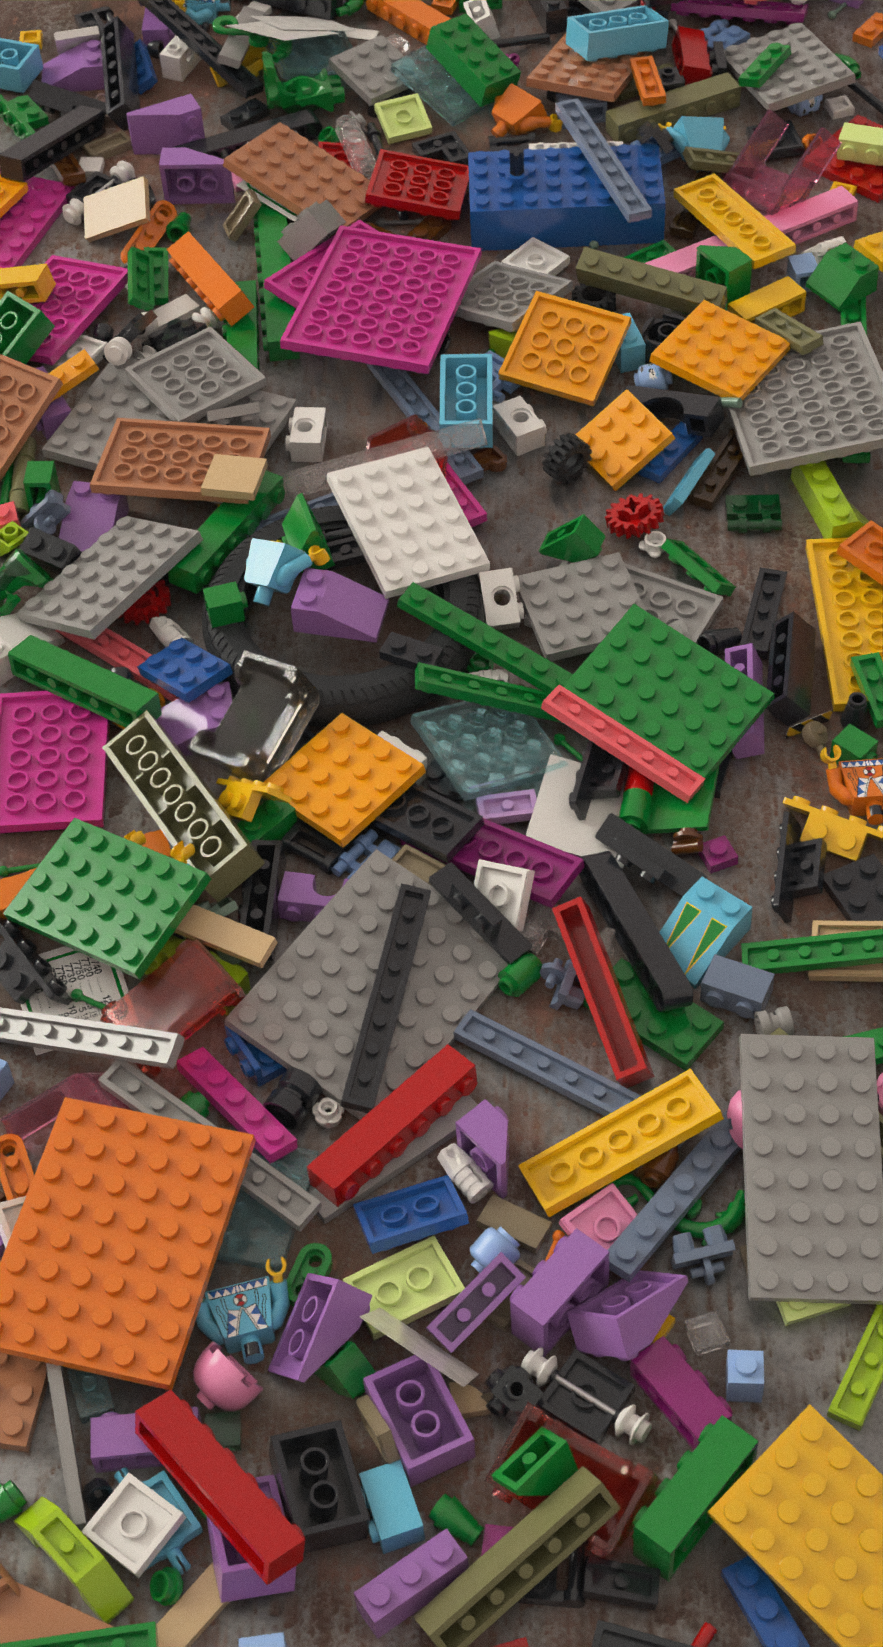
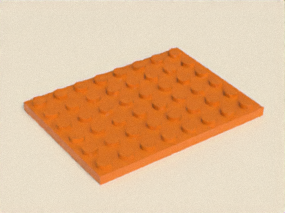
(118, 1241)

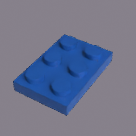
(185, 669)
(410, 1214)

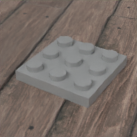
(368, 69)

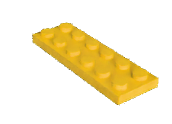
(734, 220)
(620, 1142)

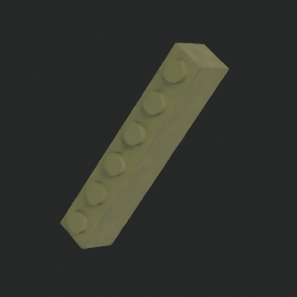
(694, 100)
(647, 282)
(518, 1561)

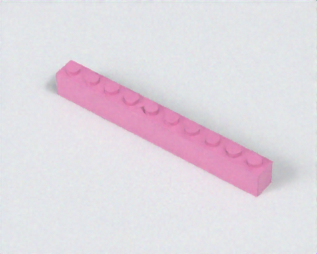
(798, 223)

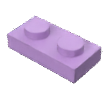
(507, 806)

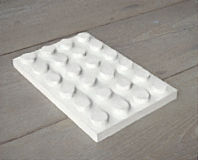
(407, 522)

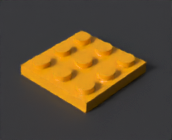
(624, 439)

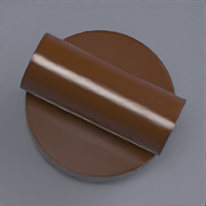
(687, 841)

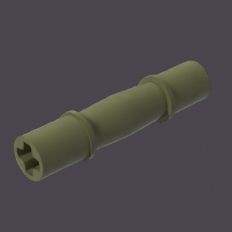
(17, 493)

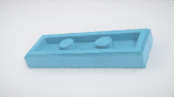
(688, 481)

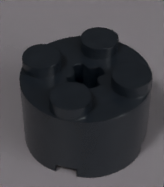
(657, 330)

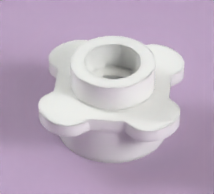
(653, 543)

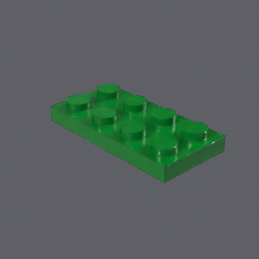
(674, 1034)

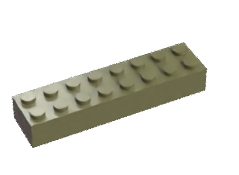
(183, 804)

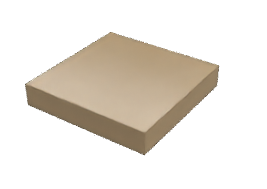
(234, 477)

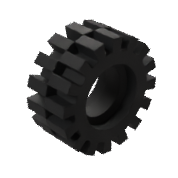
(585, 294)
(566, 458)

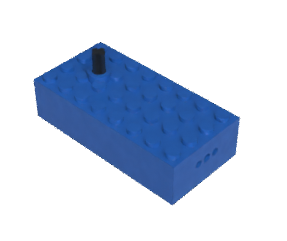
(559, 198)

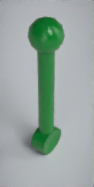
(559, 739)
(5, 871)
(77, 996)

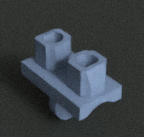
(47, 513)
(562, 976)
(716, 1248)

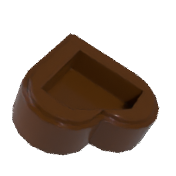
(491, 459)

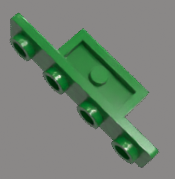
(22, 115)

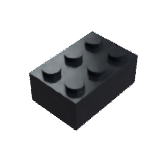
(319, 1485)

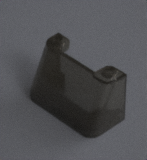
(261, 720)

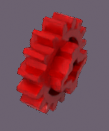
(634, 515)
(149, 605)

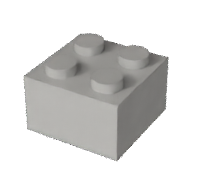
(310, 229)

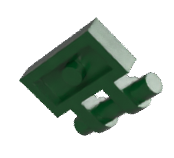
(753, 513)

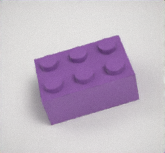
(558, 1285)
(421, 1417)

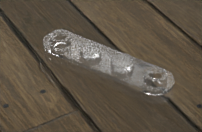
(355, 145)

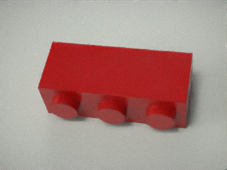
(691, 55)

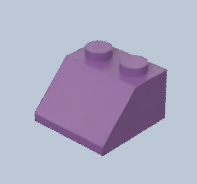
(486, 1140)

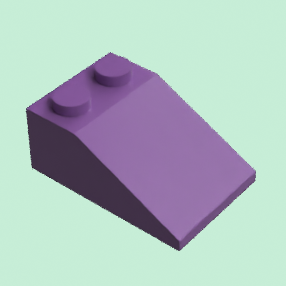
(77, 68)
(165, 125)
(194, 177)
(90, 515)
(337, 607)
(186, 719)
(625, 1314)
(318, 1325)
(233, 1574)

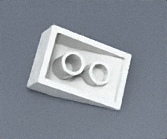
(14, 632)

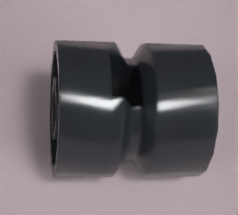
(294, 1095)

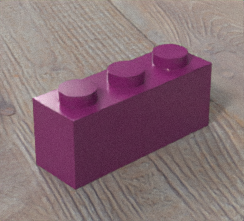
(678, 1389)

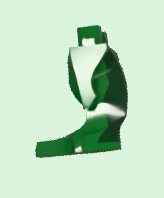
(306, 91)
(19, 572)

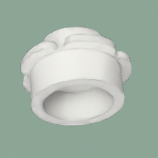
(327, 1119)

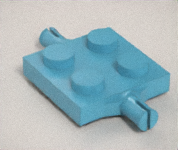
(188, 1529)

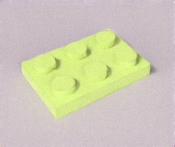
(409, 1283)

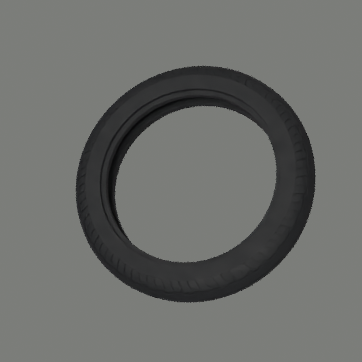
(364, 696)

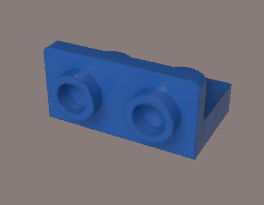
(253, 1061)

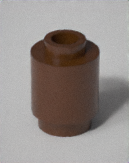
(659, 1169)

